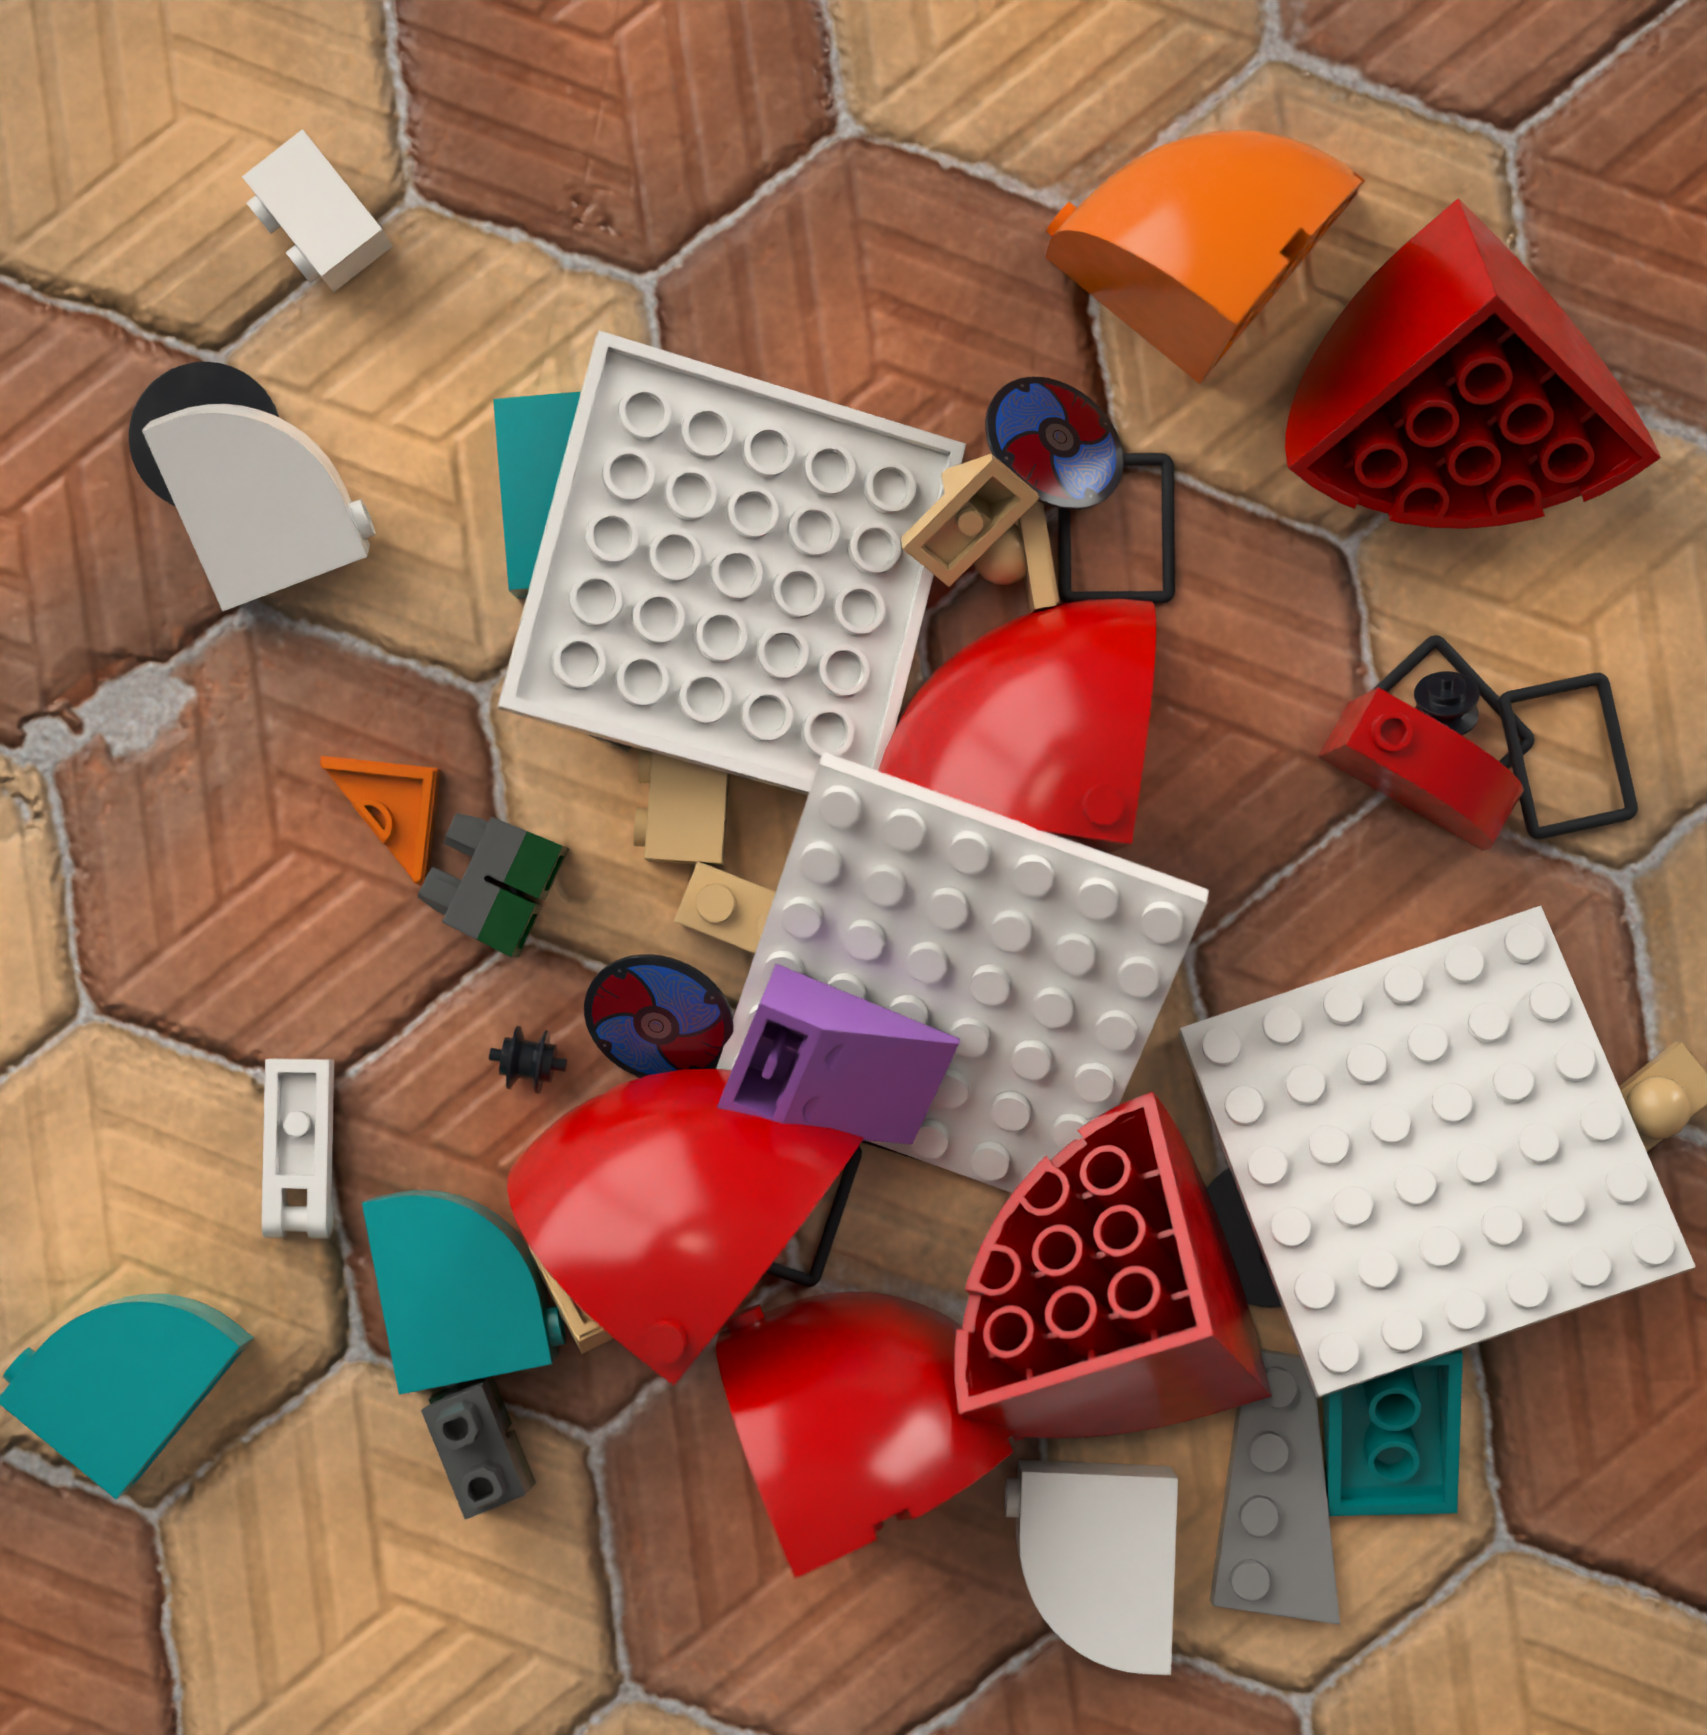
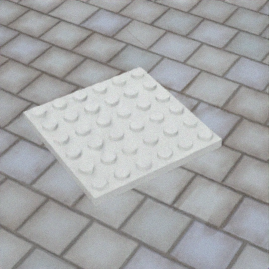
(726, 570)
(989, 933)
(1433, 1151)

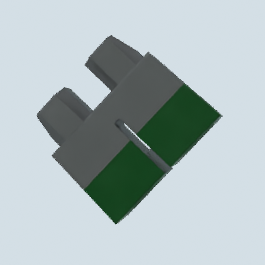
(481, 907)
(473, 1445)

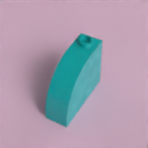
(530, 452)
(457, 1291)
(122, 1382)

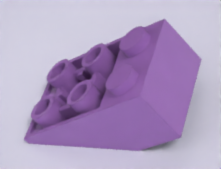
(836, 1062)

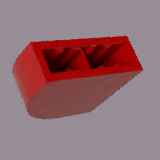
(1423, 767)

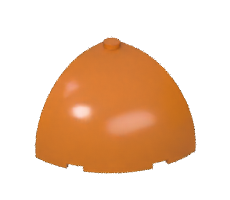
(1201, 236)

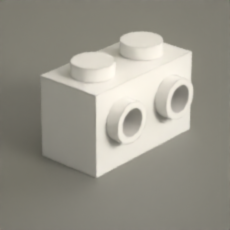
(317, 211)

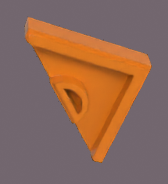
(395, 804)

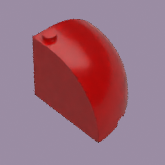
(1460, 392)
(1040, 721)
(668, 1207)
(1107, 1292)
(850, 1417)

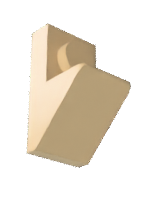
(974, 512)

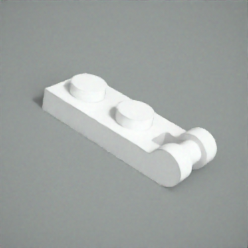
(298, 1146)

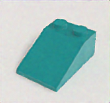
(1395, 1442)

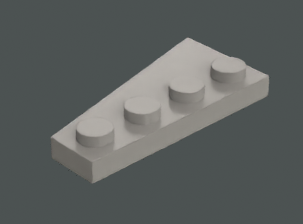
(1275, 1512)

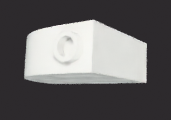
(256, 499)
(1100, 1556)

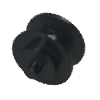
(1449, 699)
(527, 1059)

